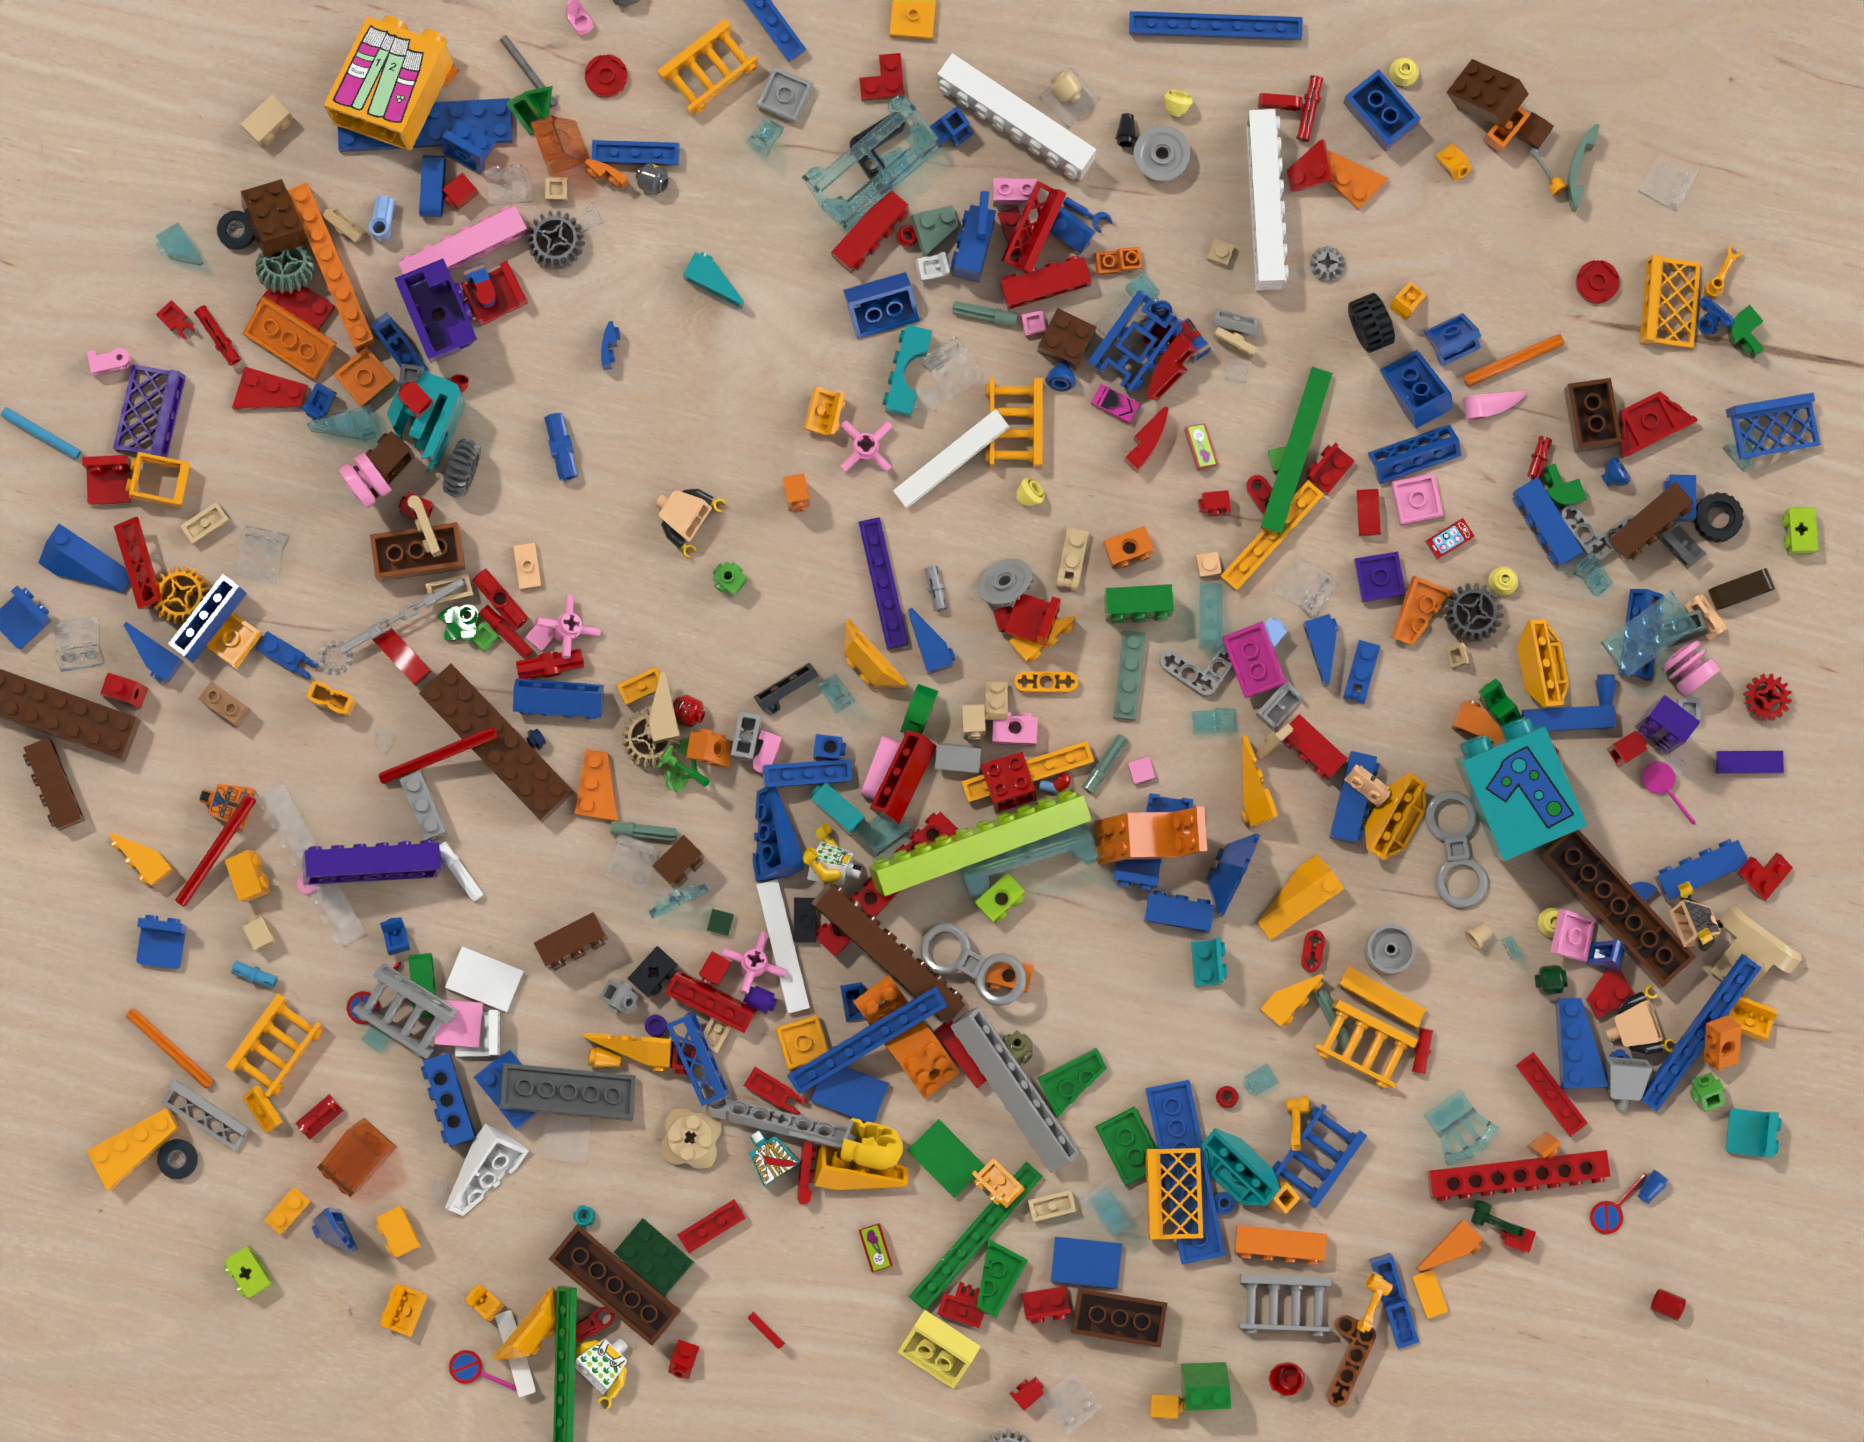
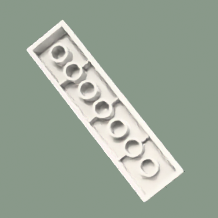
(1015, 117)
(1265, 200)

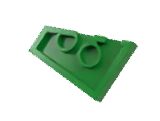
(1071, 1079)
(999, 1277)

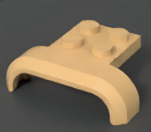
(1755, 944)

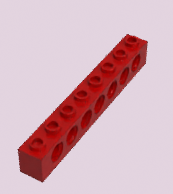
(837, 944)
(1597, 1160)

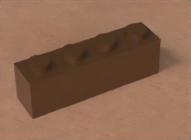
(1651, 521)
(53, 783)

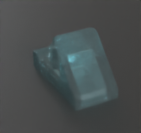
(764, 136)
(1731, 450)
(1593, 574)
(836, 693)
(1214, 721)

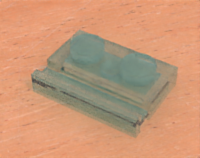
(883, 834)

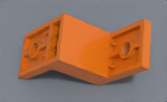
(1150, 835)
(916, 1048)

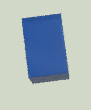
(1606, 954)
(849, 994)

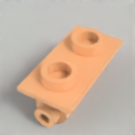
(1712, 620)
(1374, 791)

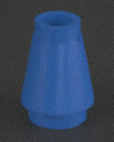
(1605, 688)
(1653, 1185)

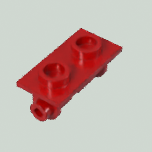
(319, 1117)

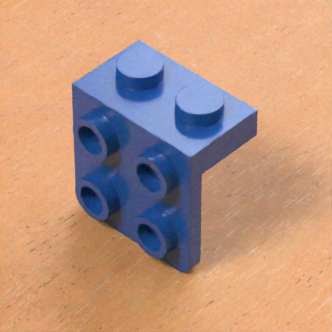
(22, 618)
(1138, 872)
(161, 942)

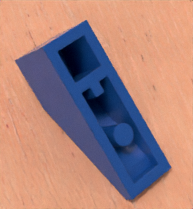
(395, 341)
(1322, 639)
(932, 647)
(155, 657)

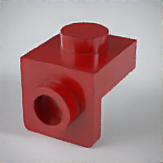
(683, 1359)

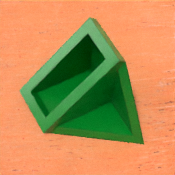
(531, 106)

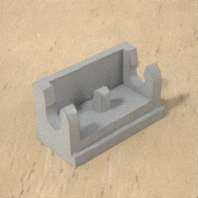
(1279, 705)
(958, 757)

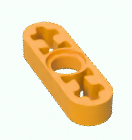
(1062, 687)

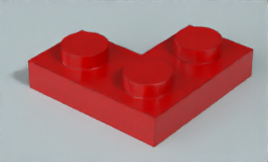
(888, 84)
(1765, 879)

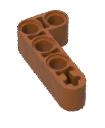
(1346, 1362)

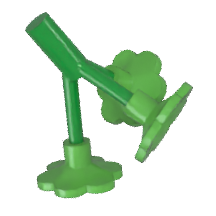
(676, 776)

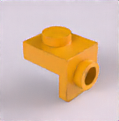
(1454, 161)
(484, 1302)

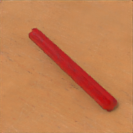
(438, 755)
(215, 850)

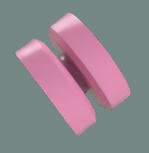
(364, 480)

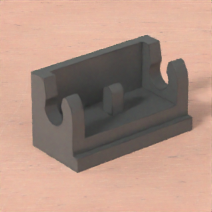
(1682, 546)

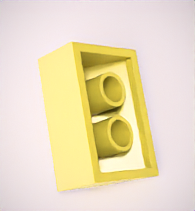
(939, 1349)

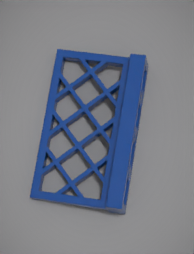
(1775, 407)

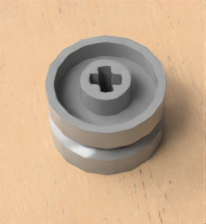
(1377, 954)

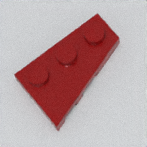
(268, 390)

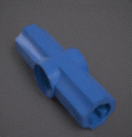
(561, 446)

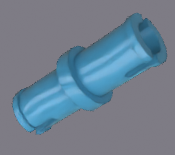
(254, 975)

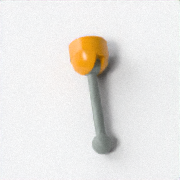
(1556, 184)

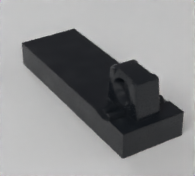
(769, 697)

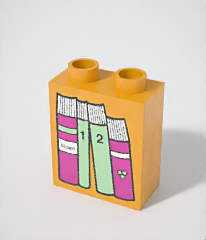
(389, 81)

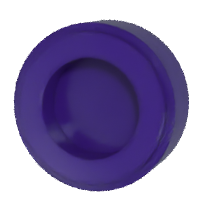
(655, 1025)

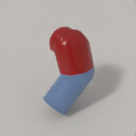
(1057, 785)

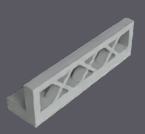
(210, 1108)

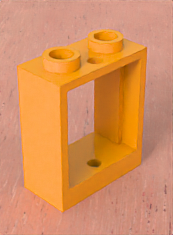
(136, 464)

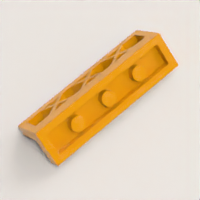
(1382, 997)

